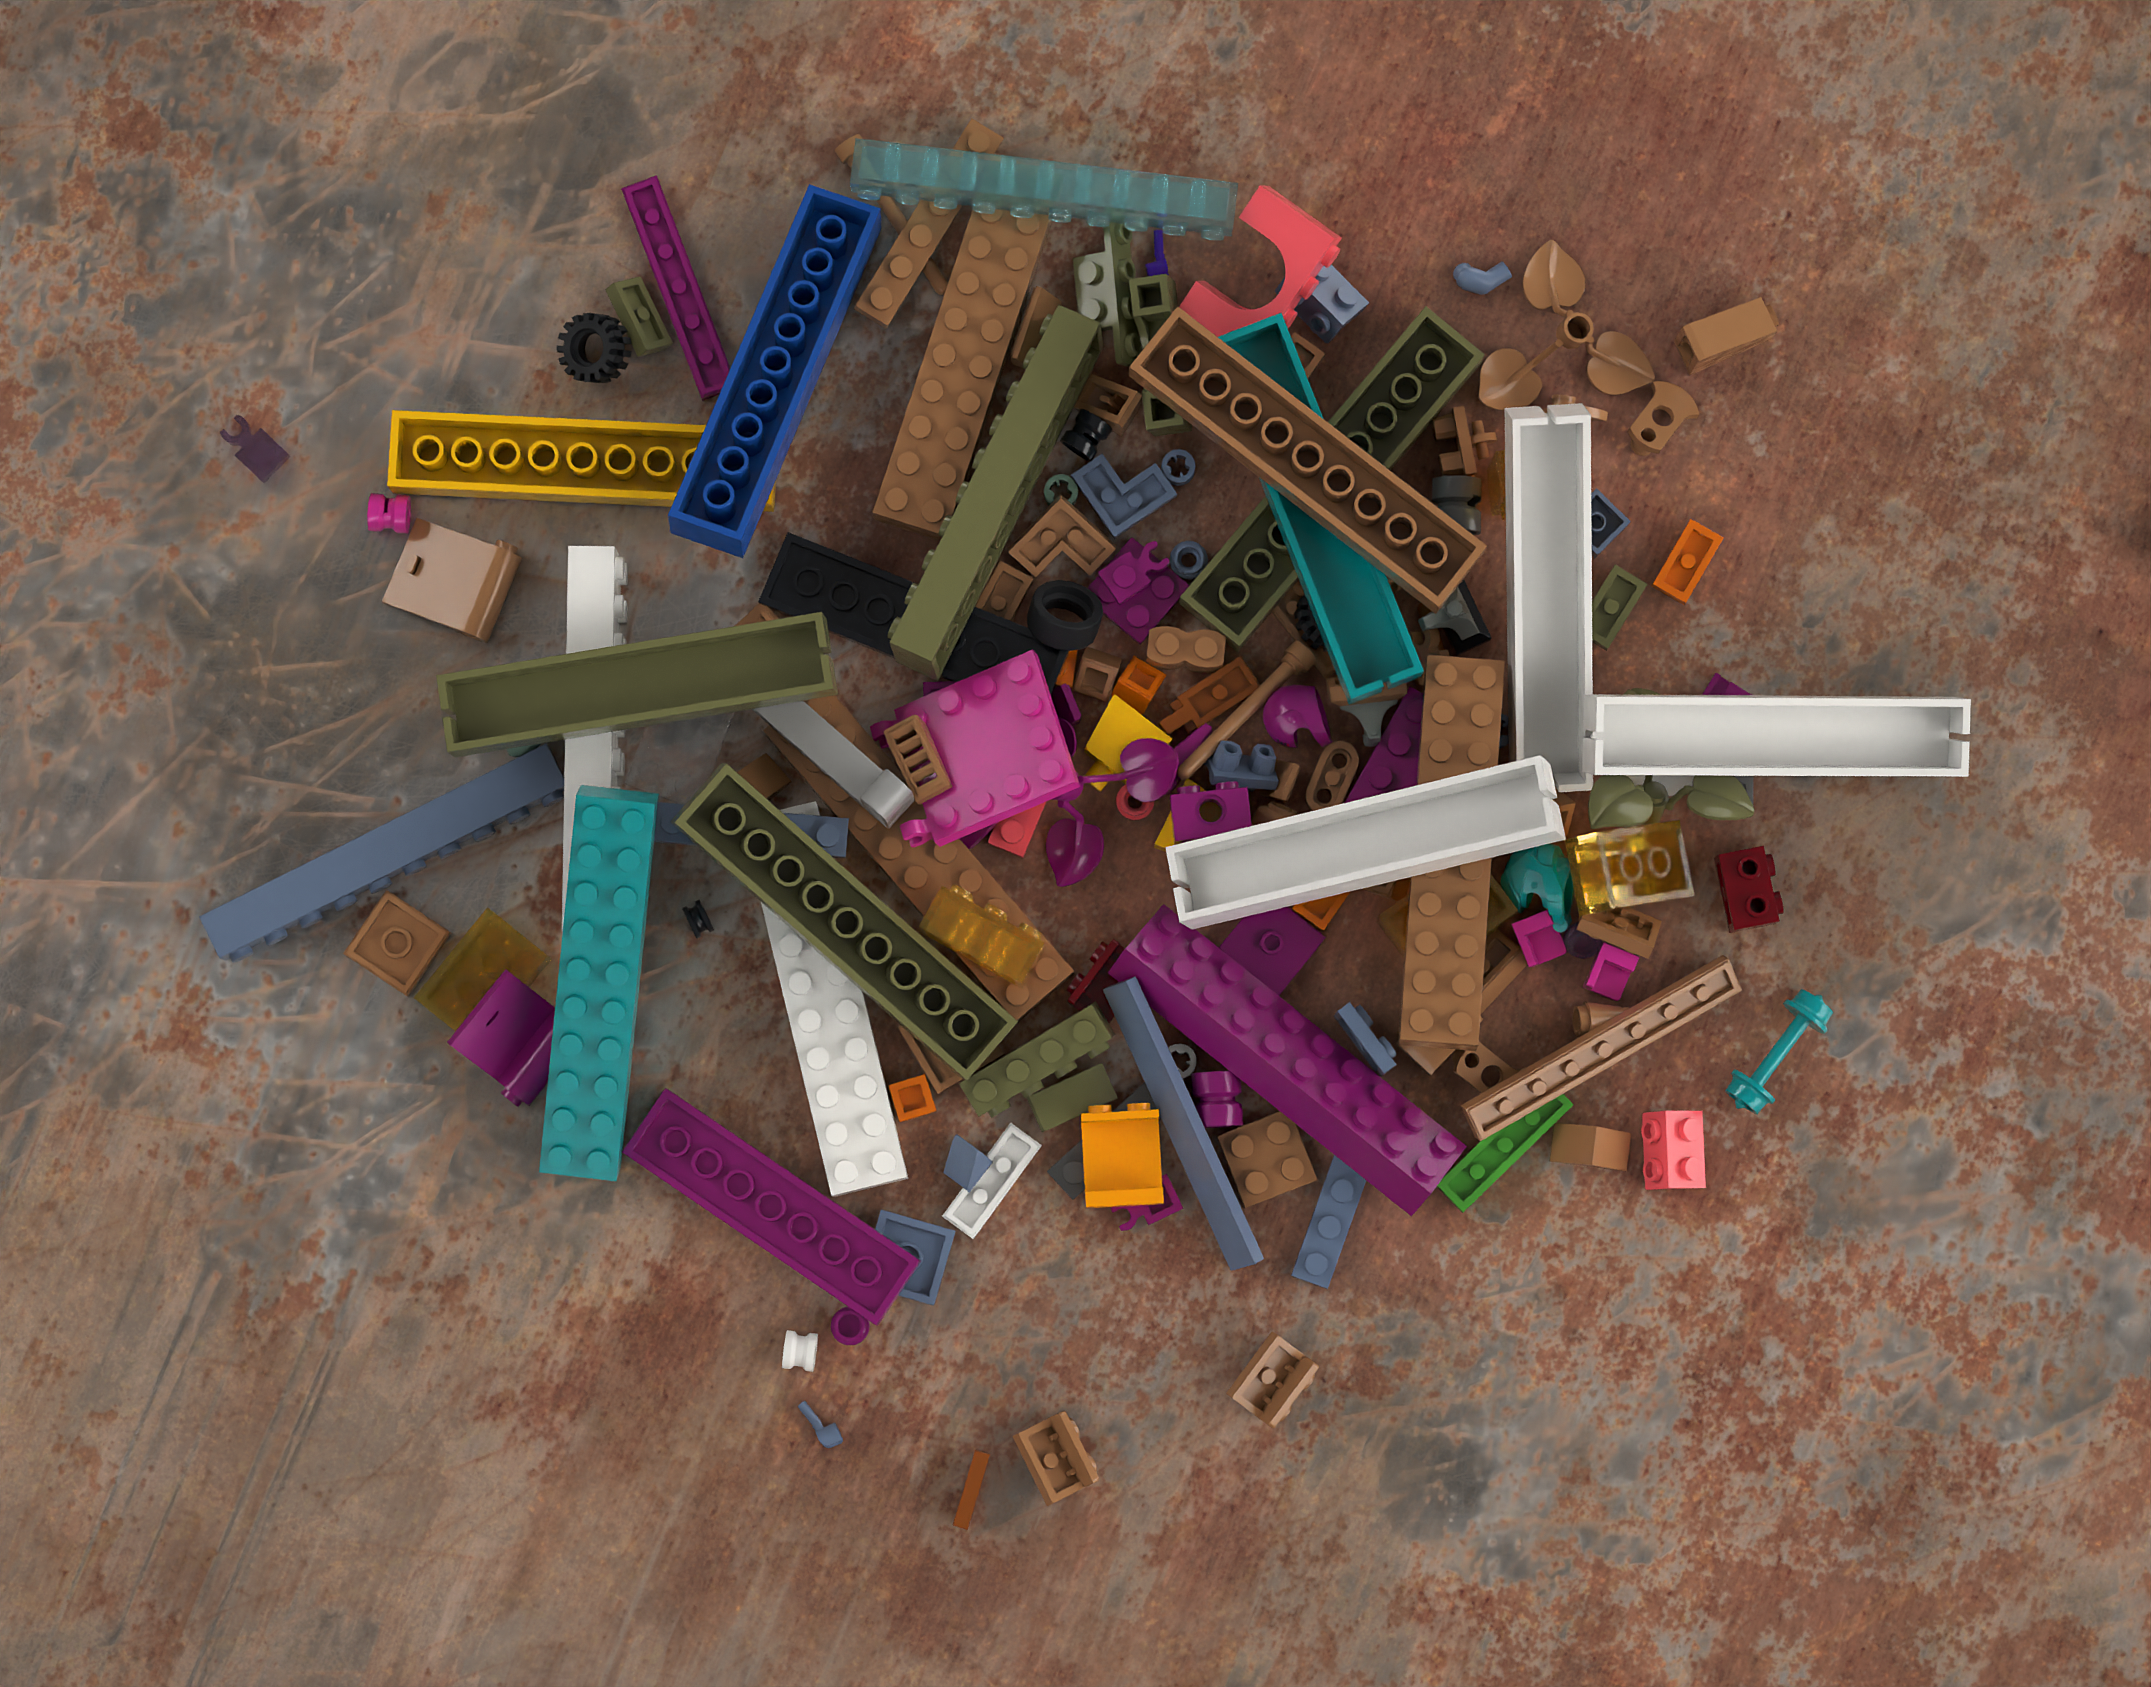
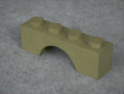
(1152, 304)

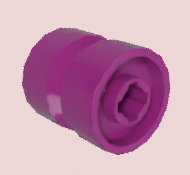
(1217, 1098)

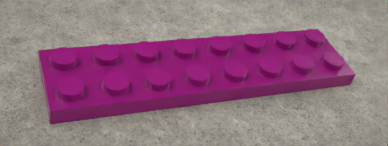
(771, 1206)

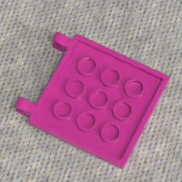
(996, 746)

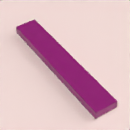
(678, 285)

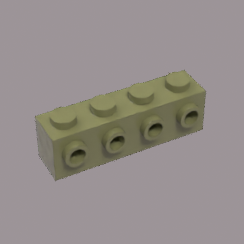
(1036, 1059)

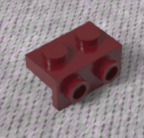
(1089, 988)

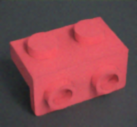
(1673, 1150)

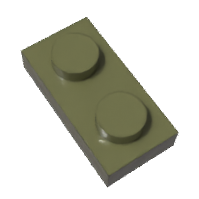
(639, 316)
(1614, 604)

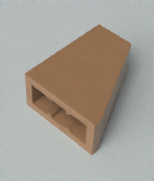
(1725, 334)

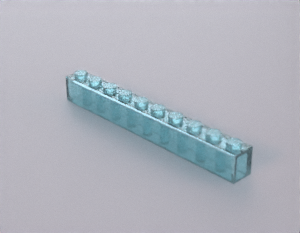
(1043, 188)

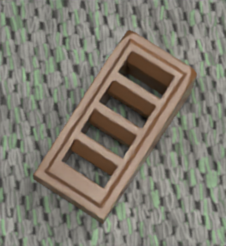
(906, 737)

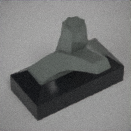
(1459, 621)

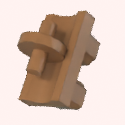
(1456, 426)

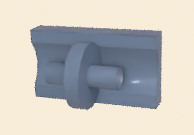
(1249, 771)

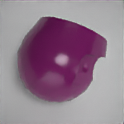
(1296, 708)

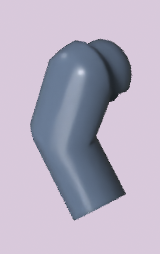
(1479, 281)

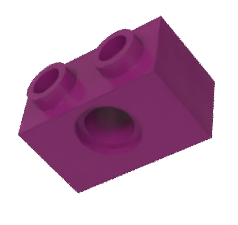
(1185, 814)

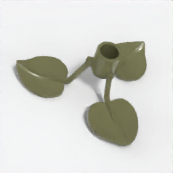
(1620, 803)

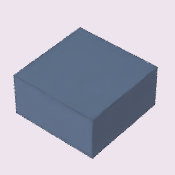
(1606, 522)

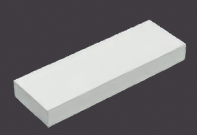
(1010, 1158)

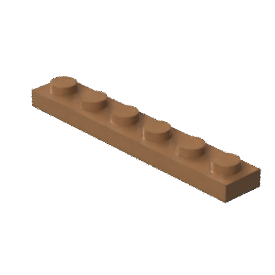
(917, 241)

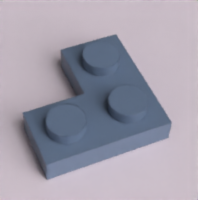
(1121, 504)

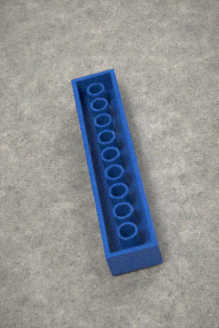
(775, 371)

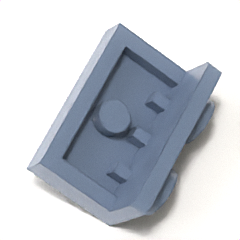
(1330, 305)

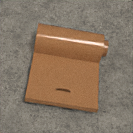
(453, 579)

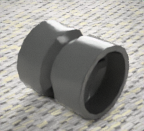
(1458, 499)

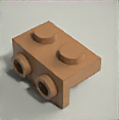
(1273, 1380)
(1056, 1457)

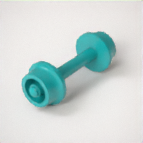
(1808, 1011)

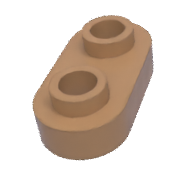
(1330, 778)

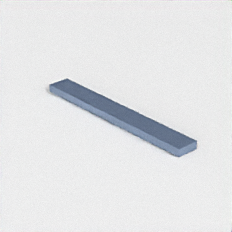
(1183, 1124)

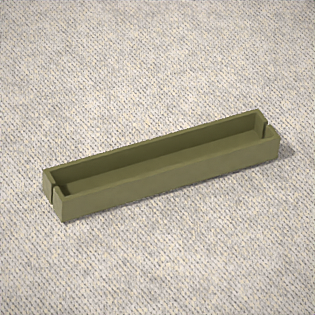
(637, 684)

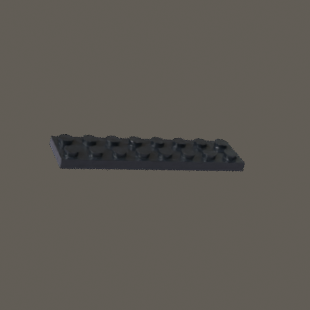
(866, 600)

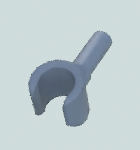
(829, 1435)

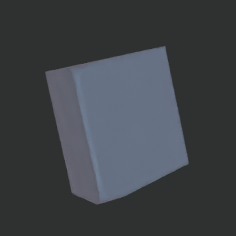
(965, 1163)

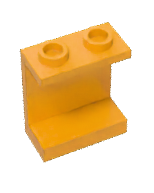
(1121, 1156)

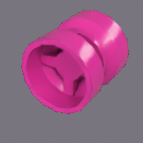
(389, 513)

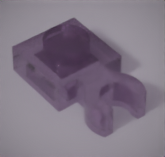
(258, 452)

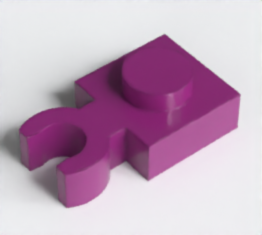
(1128, 575)
(1153, 1213)

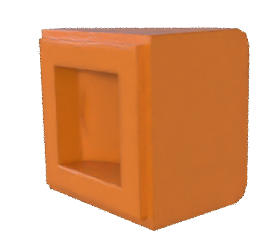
(1138, 684)

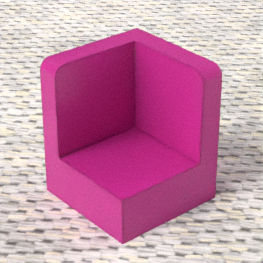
(1539, 938)
(1610, 971)

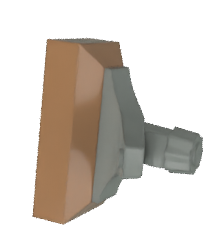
(1369, 710)

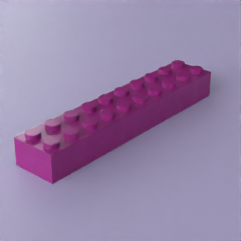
(1288, 1060)

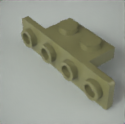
(1105, 291)

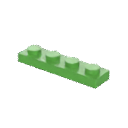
(1497, 1153)

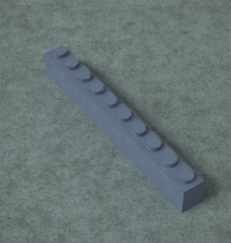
(384, 853)

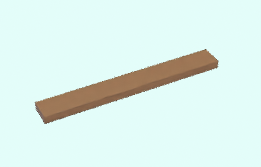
(1601, 1048)

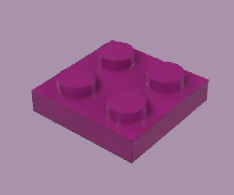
(1148, 606)

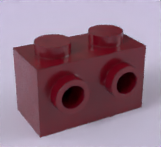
(1748, 889)

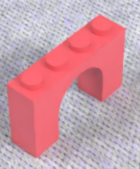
(1305, 250)

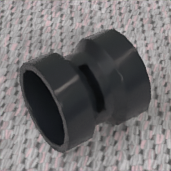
(1086, 435)

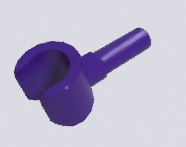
(1160, 265)

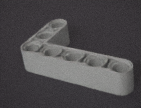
(840, 760)

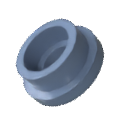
(1194, 549)

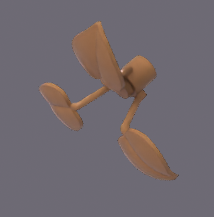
(1558, 281)

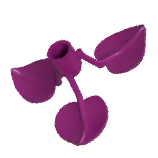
(1078, 847)

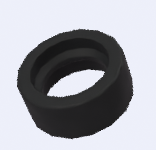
(1060, 633)

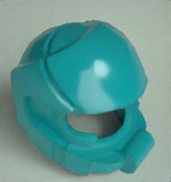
(1542, 872)

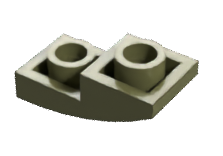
(1071, 1097)

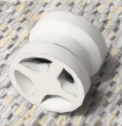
(800, 1351)

